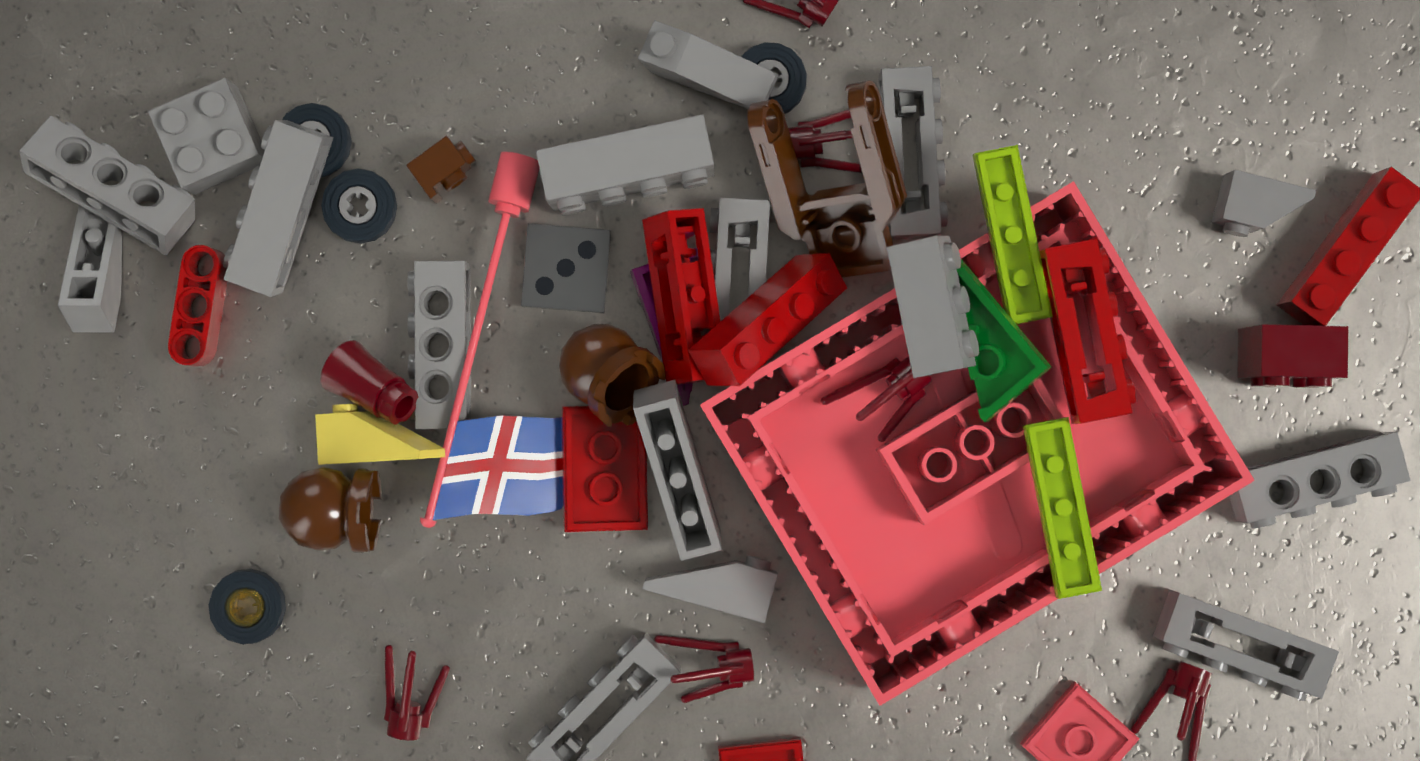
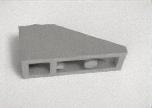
(705, 66)
(92, 275)
(726, 587)

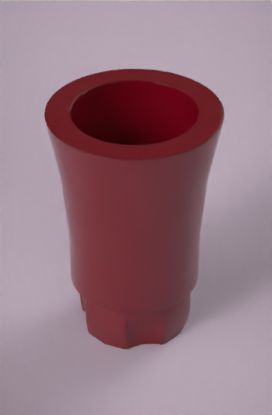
(368, 383)

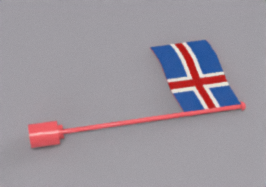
(498, 460)

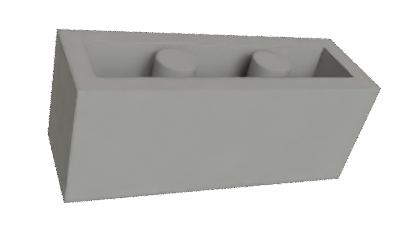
(933, 305)

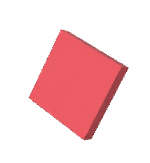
(1079, 731)

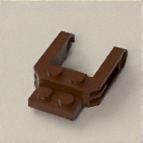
(839, 220)

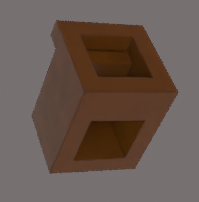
(441, 167)

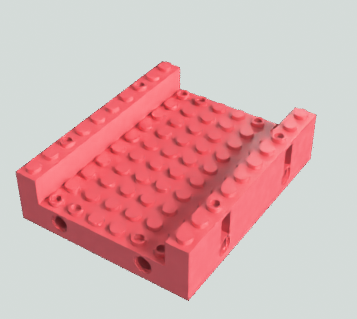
(940, 527)

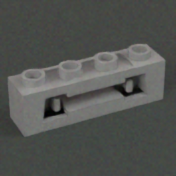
(906, 85)
(741, 215)
(650, 661)
(1309, 669)

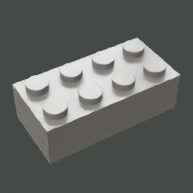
(626, 164)

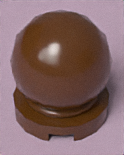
(604, 369)
(327, 509)

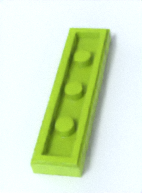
(1012, 234)
(1062, 508)

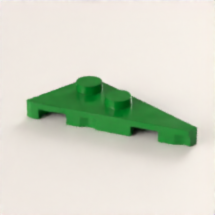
(1006, 356)

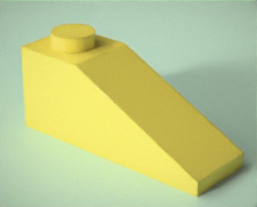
(362, 437)

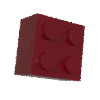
(1292, 352)

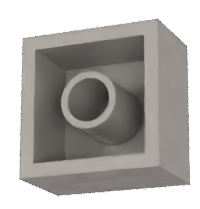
(208, 136)

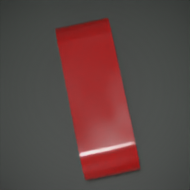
(184, 322)

